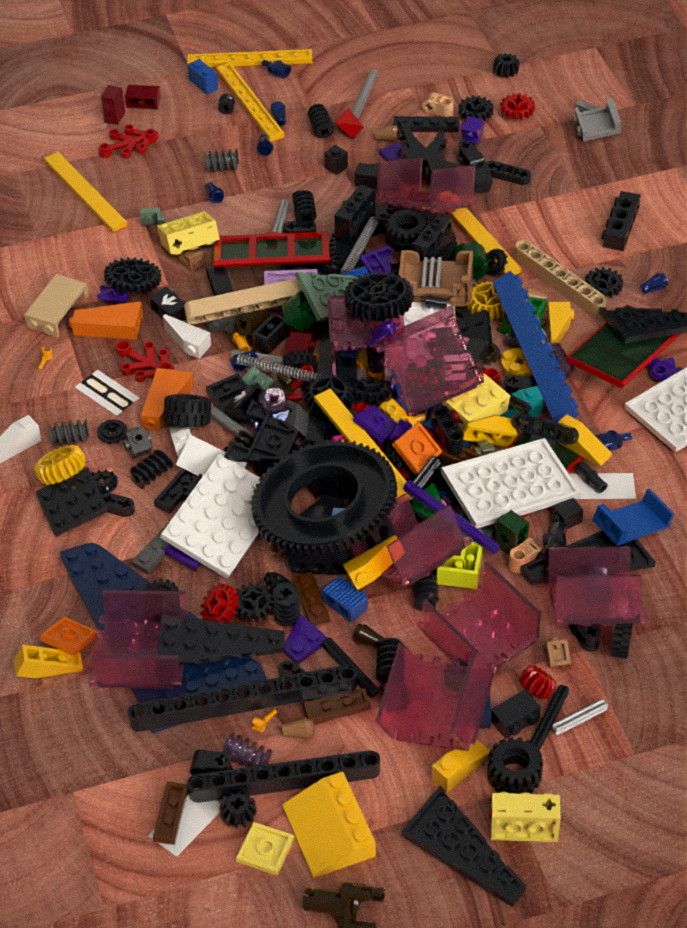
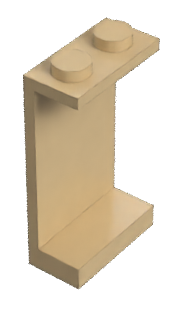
(54, 304)

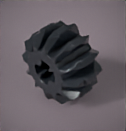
(506, 65)
(237, 809)

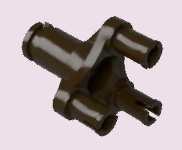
(343, 902)

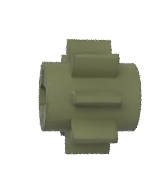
(484, 448)

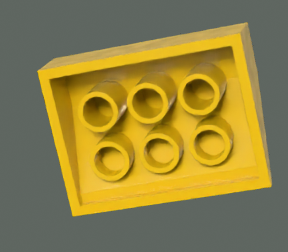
(329, 826)

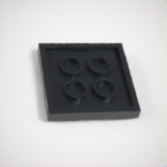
(72, 502)

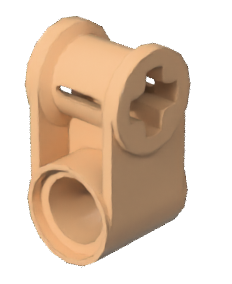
(440, 104)
(523, 554)

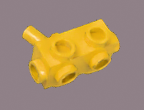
(396, 412)

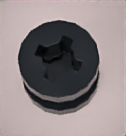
(226, 103)

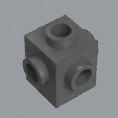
(138, 442)

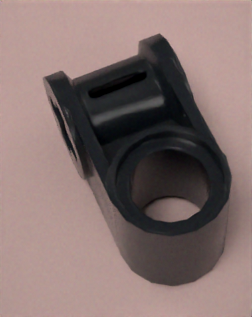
(470, 155)
(375, 360)
(519, 382)
(586, 636)
(209, 761)

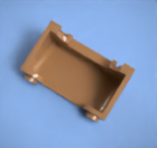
(455, 277)

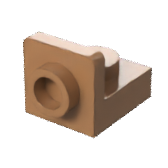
(192, 260)
(557, 652)

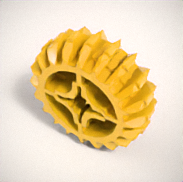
(486, 298)
(60, 464)

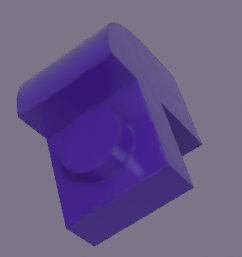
(472, 130)

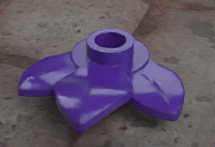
(109, 294)
(384, 330)
(663, 369)

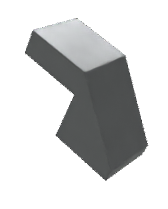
(297, 418)

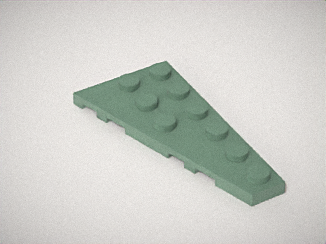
(316, 288)

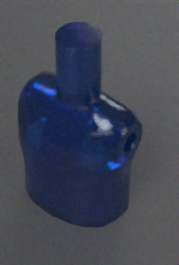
(277, 68)
(613, 440)

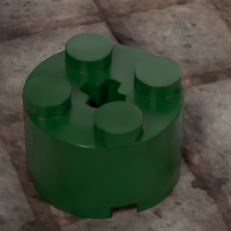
(480, 262)
(298, 313)

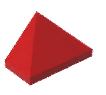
(349, 123)

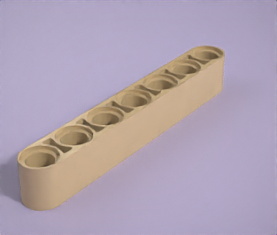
(559, 278)
(240, 301)

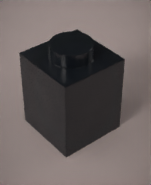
(336, 159)
(568, 512)

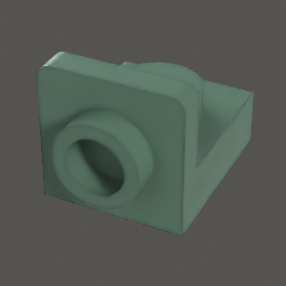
(151, 216)
(254, 375)

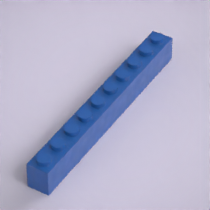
(535, 347)

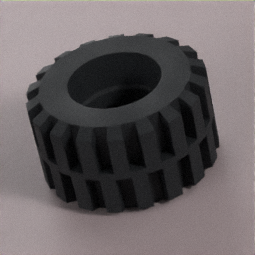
(404, 228)
(187, 410)
(519, 753)

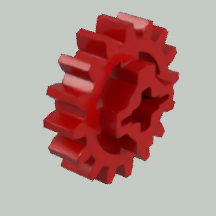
(517, 106)
(220, 604)

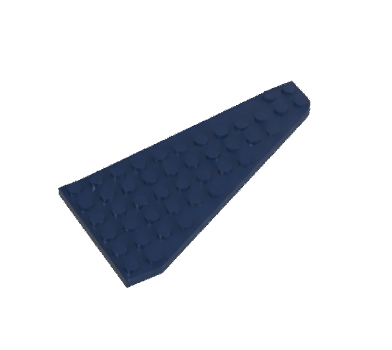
(97, 570)

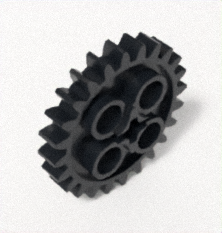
(132, 275)

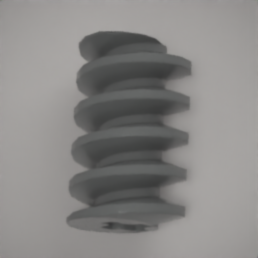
(221, 160)
(69, 432)

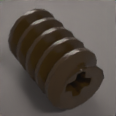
(248, 322)

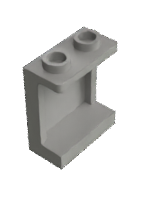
(598, 122)

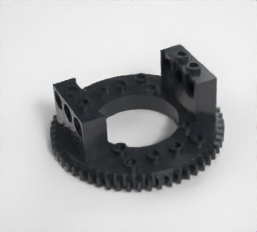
(435, 240)
(335, 471)

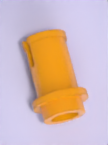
(241, 342)

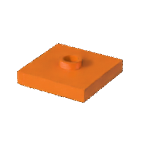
(416, 447)
(68, 636)

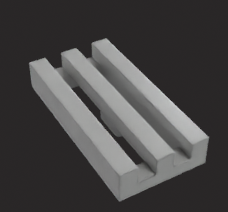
(432, 261)

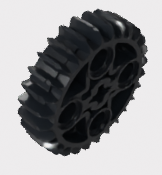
(378, 296)

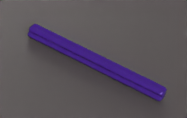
(465, 527)

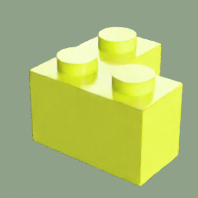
(462, 570)

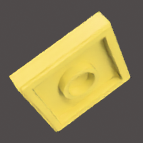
(265, 848)

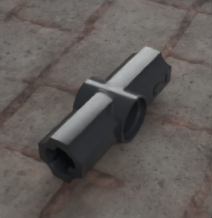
(554, 538)

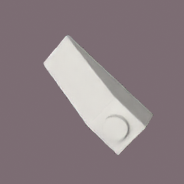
(188, 337)
(180, 436)
(19, 437)

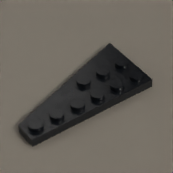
(644, 323)
(537, 570)
(214, 641)
(456, 841)

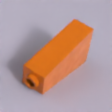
(109, 321)
(164, 383)

